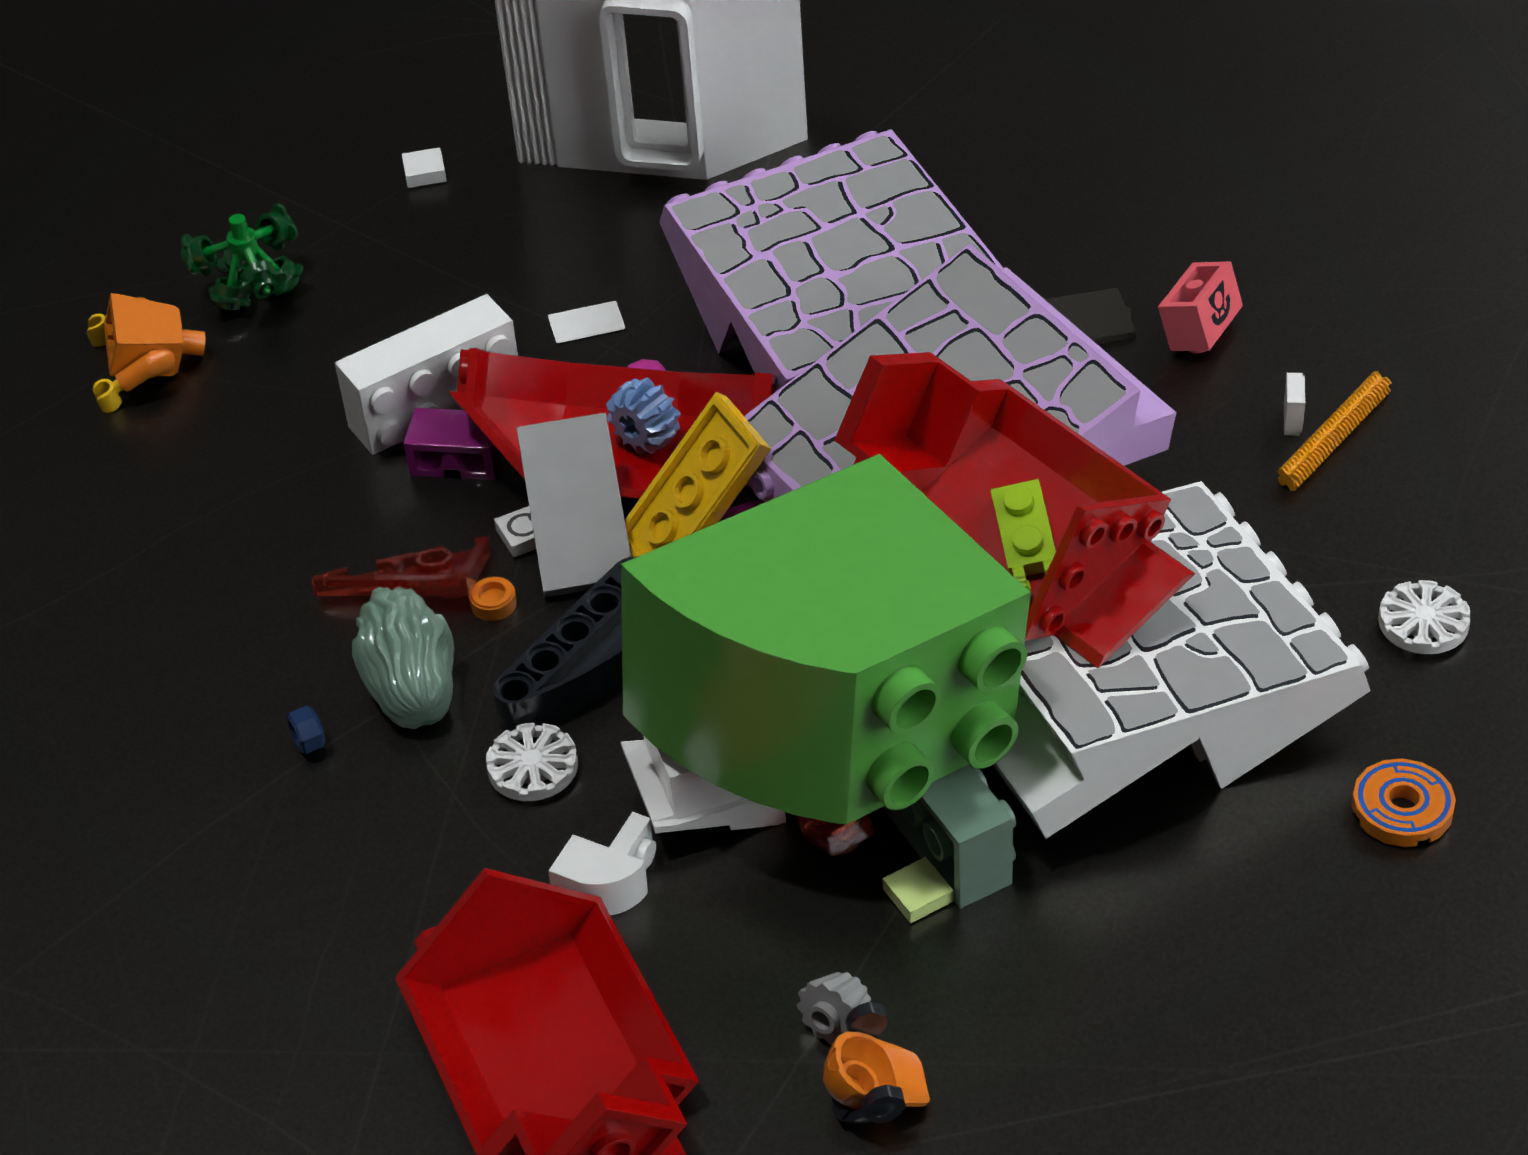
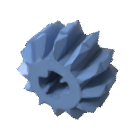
(643, 415)

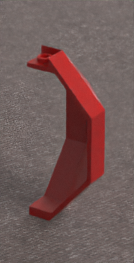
(522, 391)

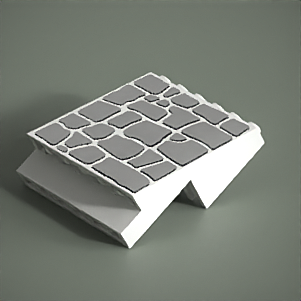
(1221, 667)

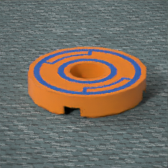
(1406, 780)

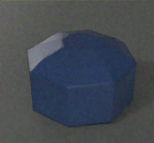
(306, 729)

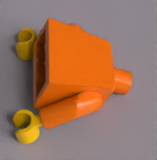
(141, 343)

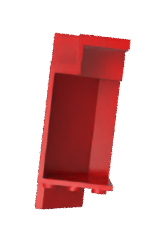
(981, 435)
(545, 1025)

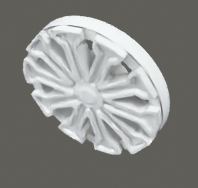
(1424, 617)
(532, 762)

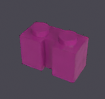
(449, 441)

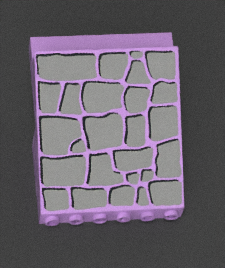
(812, 248)
(984, 328)

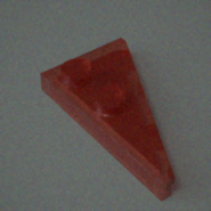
(426, 572)

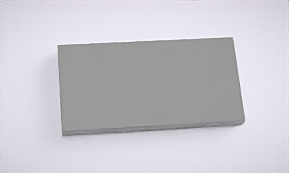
(573, 501)

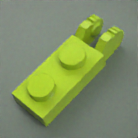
(1024, 529)

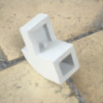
(609, 872)

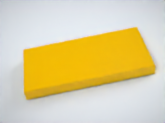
(697, 478)

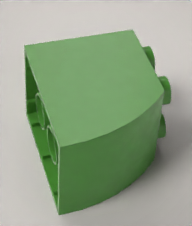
(826, 648)

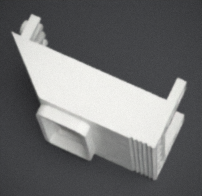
(575, 93)

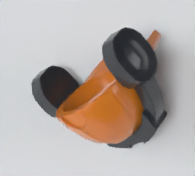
(870, 1076)

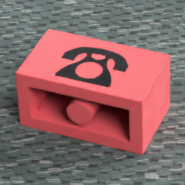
(1200, 306)

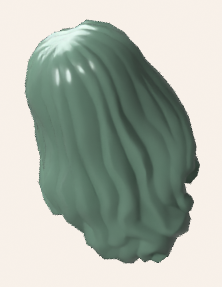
(405, 657)

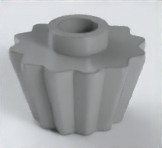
(828, 1001)

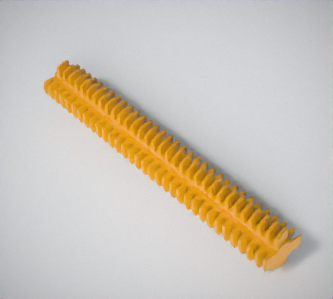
(1333, 431)

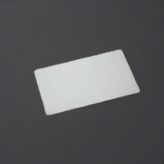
(586, 322)

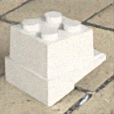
(686, 801)

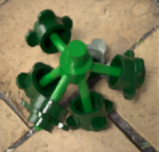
(245, 259)

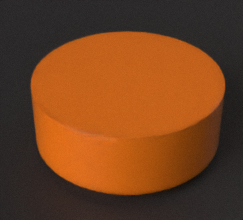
(493, 599)

